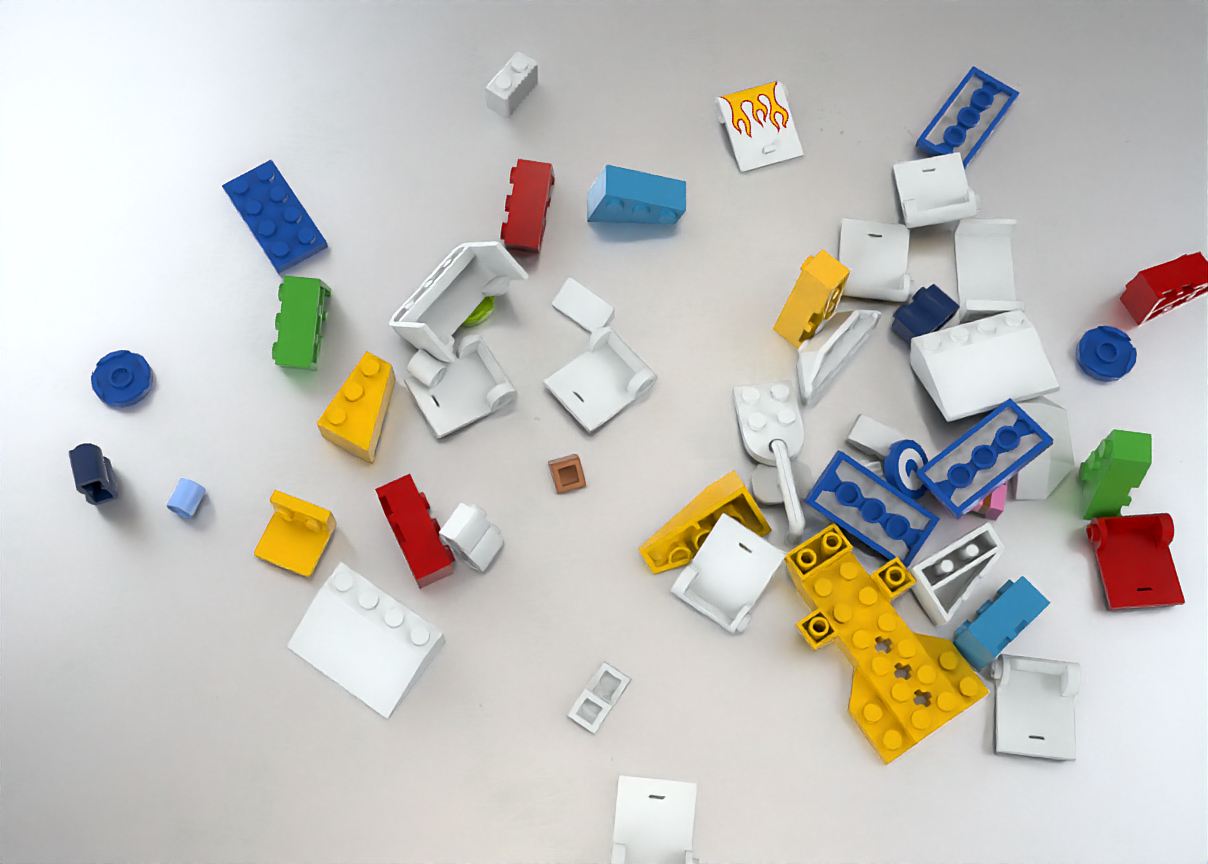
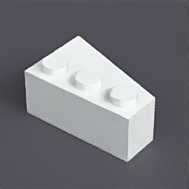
(952, 572)

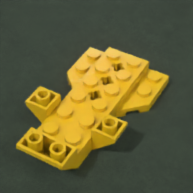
(856, 615)

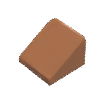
(567, 473)

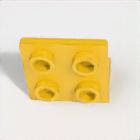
(295, 534)

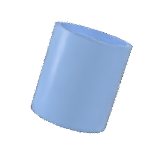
(186, 498)

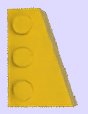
(812, 298)
(359, 408)

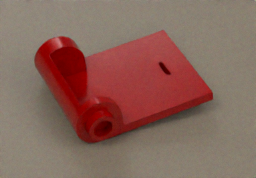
(1135, 557)

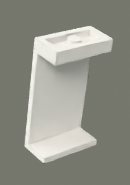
(984, 268)

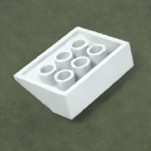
(983, 364)
(365, 640)

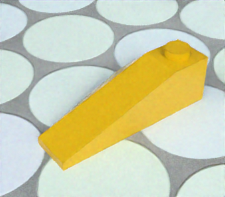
(687, 531)

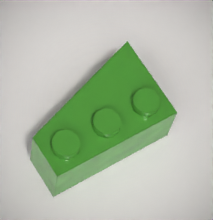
(300, 322)
(1112, 471)

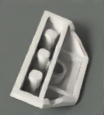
(831, 349)
(1050, 467)

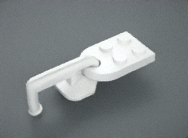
(773, 420)

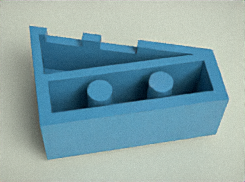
(635, 197)
(999, 622)

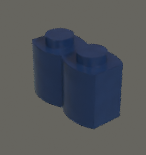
(926, 314)
(93, 474)

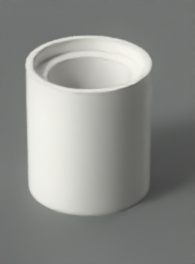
(426, 368)

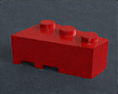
(527, 205)
(1166, 287)
(415, 531)

